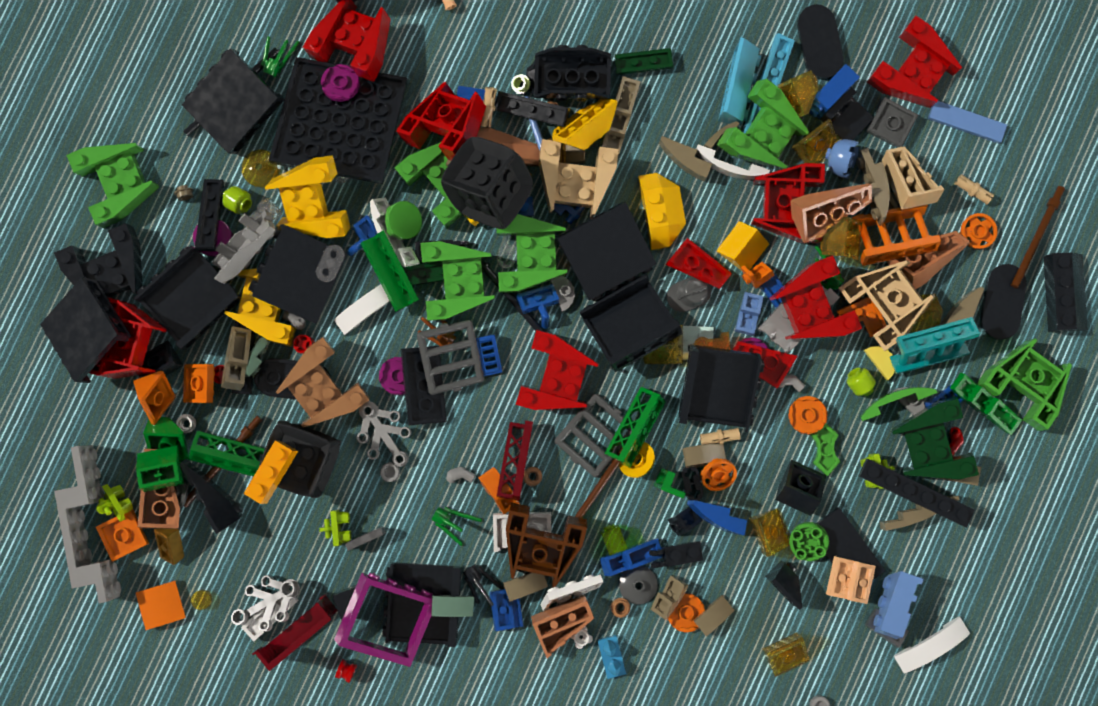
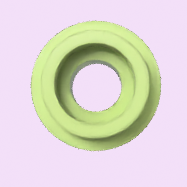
(516, 84)

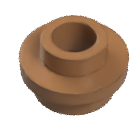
(528, 481)
(624, 612)

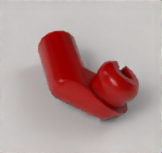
(956, 439)

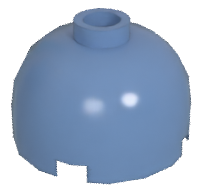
(842, 157)

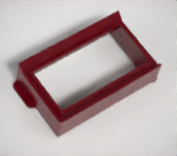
(296, 633)

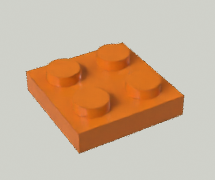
(198, 383)
(123, 536)

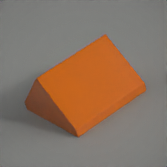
(154, 395)

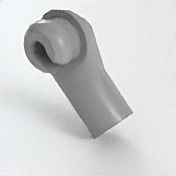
(298, 322)
(791, 379)
(458, 473)

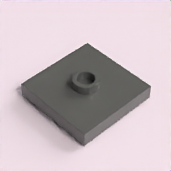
(892, 123)

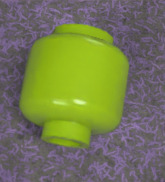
(237, 200)
(861, 381)

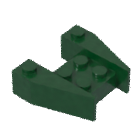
(930, 445)

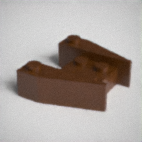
(540, 550)

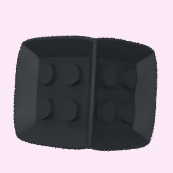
(487, 182)
(312, 463)

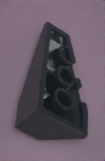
(219, 506)

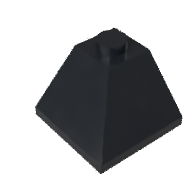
(786, 582)

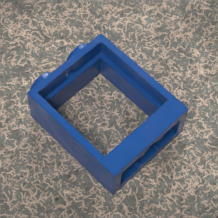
(833, 91)

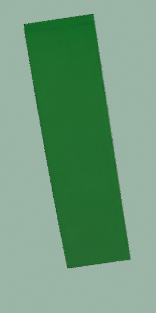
(986, 404)

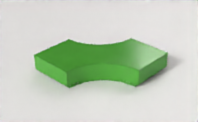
(825, 458)

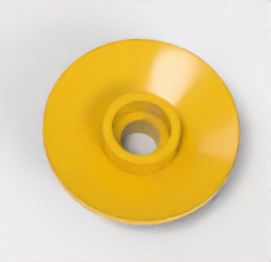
(638, 470)

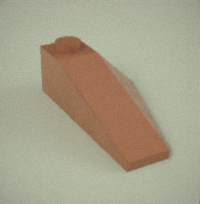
(527, 150)
(822, 210)
(159, 508)

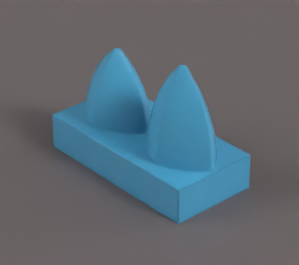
(611, 656)

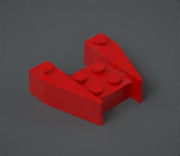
(353, 34)
(920, 69)
(444, 115)
(779, 190)
(809, 307)
(127, 357)
(561, 376)

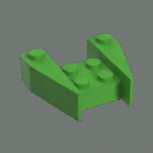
(769, 129)
(433, 165)
(119, 178)
(534, 254)
(461, 278)
(1033, 378)

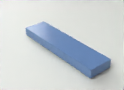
(967, 121)

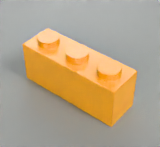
(270, 472)

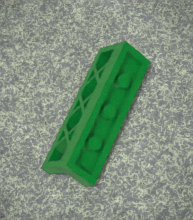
(389, 271)
(640, 431)
(225, 459)
(664, 483)

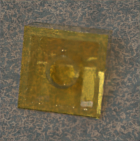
(800, 92)
(843, 240)

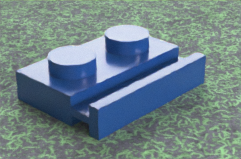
(505, 613)

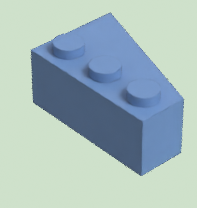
(895, 604)

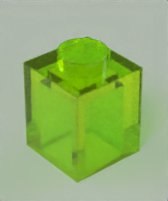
(613, 539)

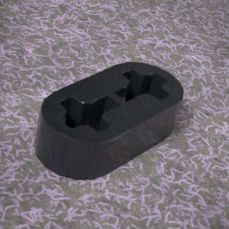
(687, 484)

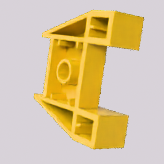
(305, 200)
(261, 316)

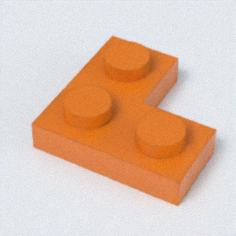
(867, 313)

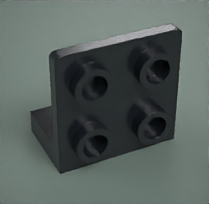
(848, 116)

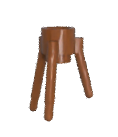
(444, 339)

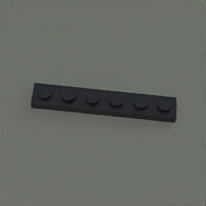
(916, 493)

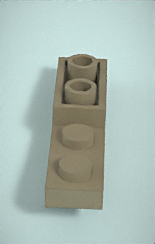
(877, 177)

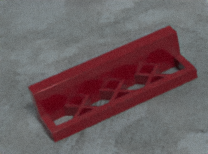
(519, 475)

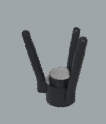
(473, 576)

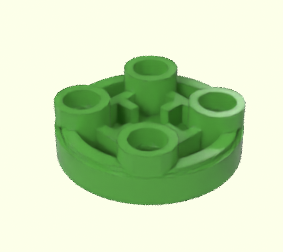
(403, 220)
(809, 541)

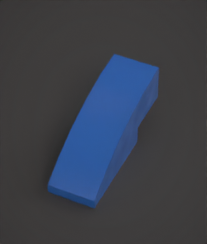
(718, 517)
(630, 558)

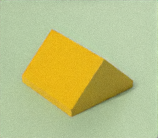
(743, 246)

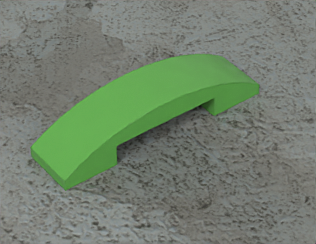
(920, 393)

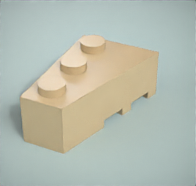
(908, 180)

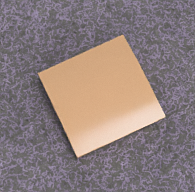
(850, 580)

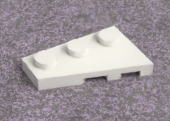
(536, 520)
(577, 588)

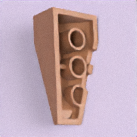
(926, 265)

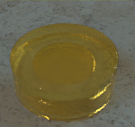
(201, 599)

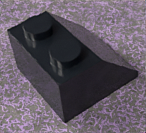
(801, 488)

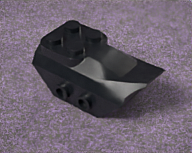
(570, 73)

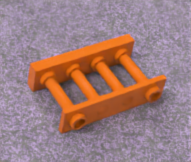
(898, 250)

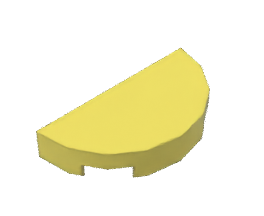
(881, 360)

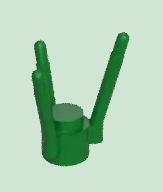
(273, 66)
(832, 282)
(442, 517)

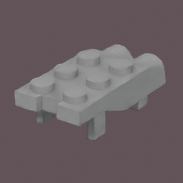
(243, 246)
(778, 325)

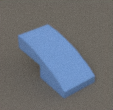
(749, 313)

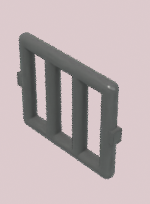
(426, 353)
(572, 427)

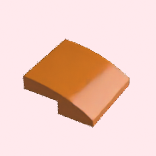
(160, 605)

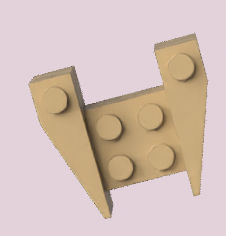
(575, 183)
(892, 296)

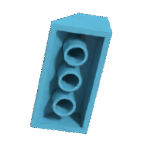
(739, 82)

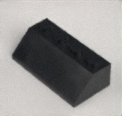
(1065, 292)

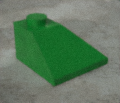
(165, 434)

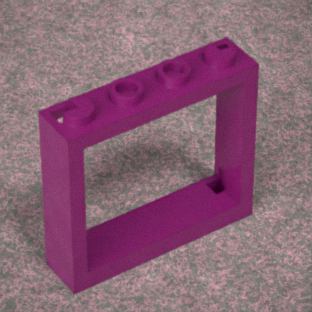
(404, 658)

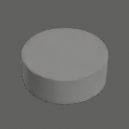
(390, 472)
(819, 701)

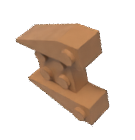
(317, 390)

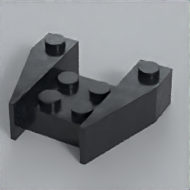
(113, 271)

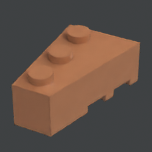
(561, 622)

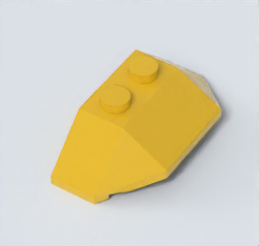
(587, 124)
(662, 209)

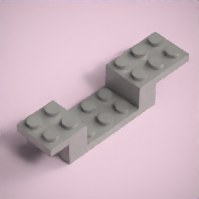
(74, 534)

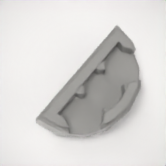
(564, 291)
(911, 403)

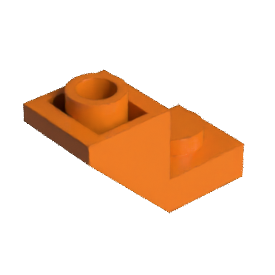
(490, 482)

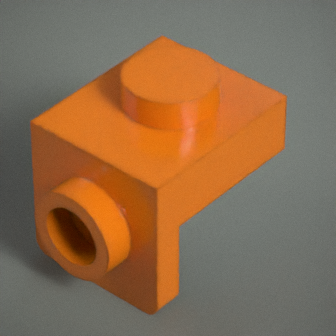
(757, 275)

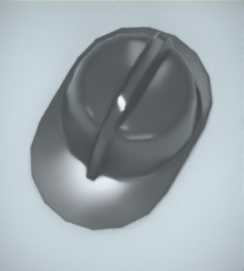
(688, 294)

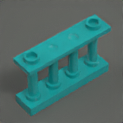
(934, 345)

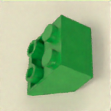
(159, 469)

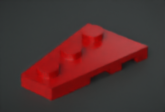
(698, 264)
(775, 362)

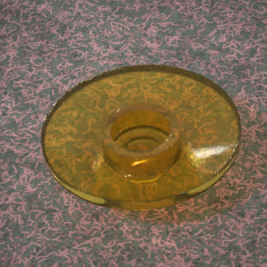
(260, 177)

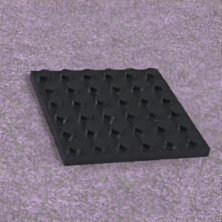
(353, 130)

